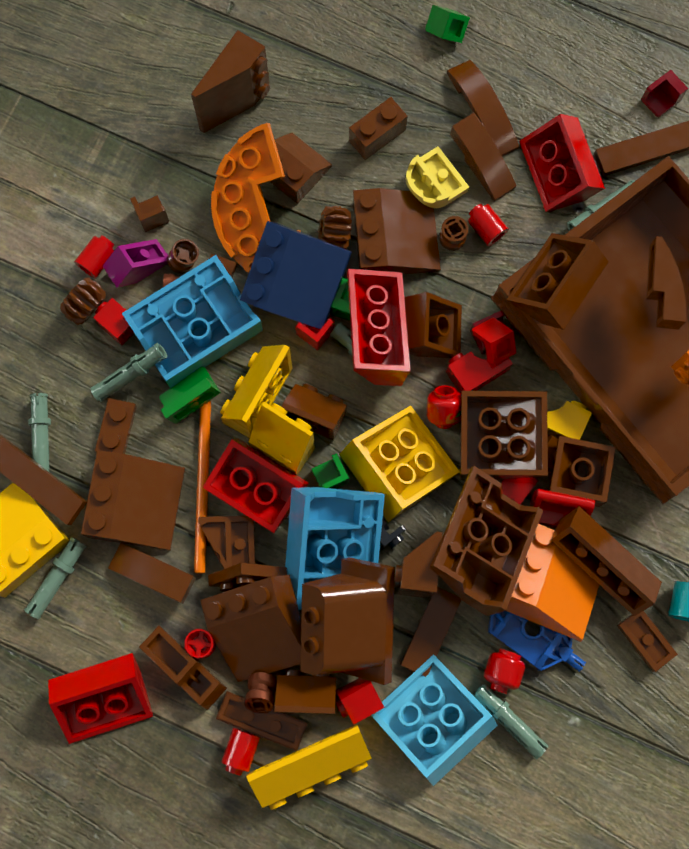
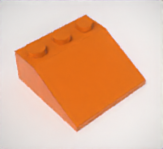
(553, 588)

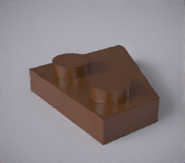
(230, 538)
(243, 574)

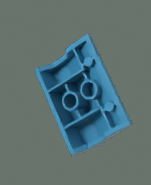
(194, 320)
(328, 528)

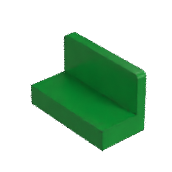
(188, 395)

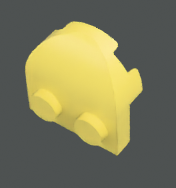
(434, 179)

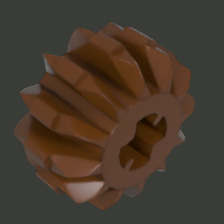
(335, 226)
(82, 301)

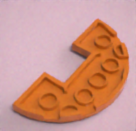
(237, 197)

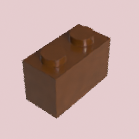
(377, 128)

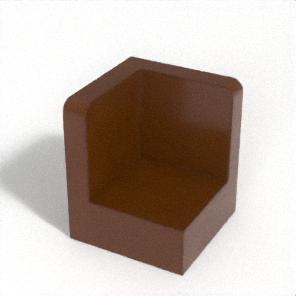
(150, 213)

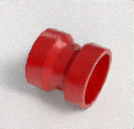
(196, 642)

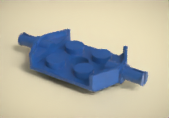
(539, 650)

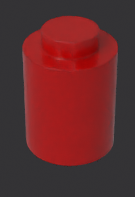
(487, 224)
(94, 256)
(240, 751)

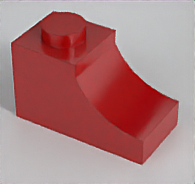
(473, 373)

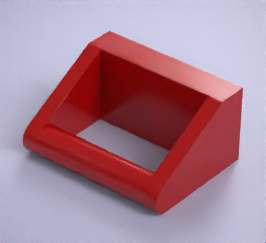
(558, 505)

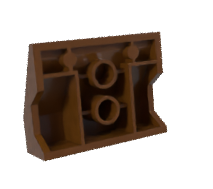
(485, 544)

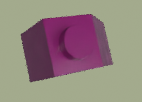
(135, 262)

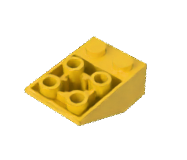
(282, 438)

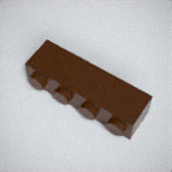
(606, 561)

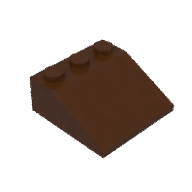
(232, 82)
(395, 232)
(504, 434)
(133, 500)
(256, 626)

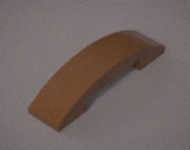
(485, 104)

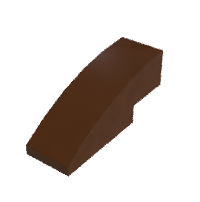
(483, 156)
(665, 286)
(152, 573)
(183, 668)

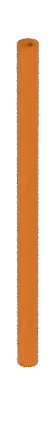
(202, 494)

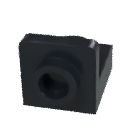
(393, 539)

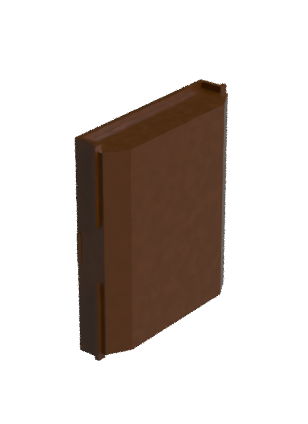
(612, 344)

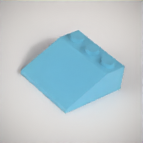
(434, 720)

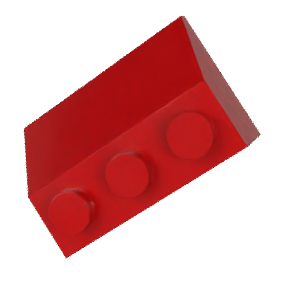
(561, 163)
(253, 484)
(99, 698)

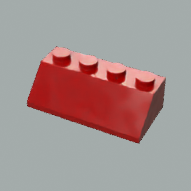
(378, 326)

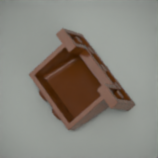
(349, 622)

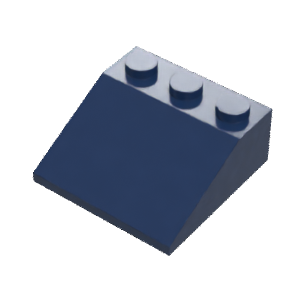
(295, 275)

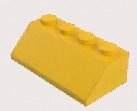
(308, 767)

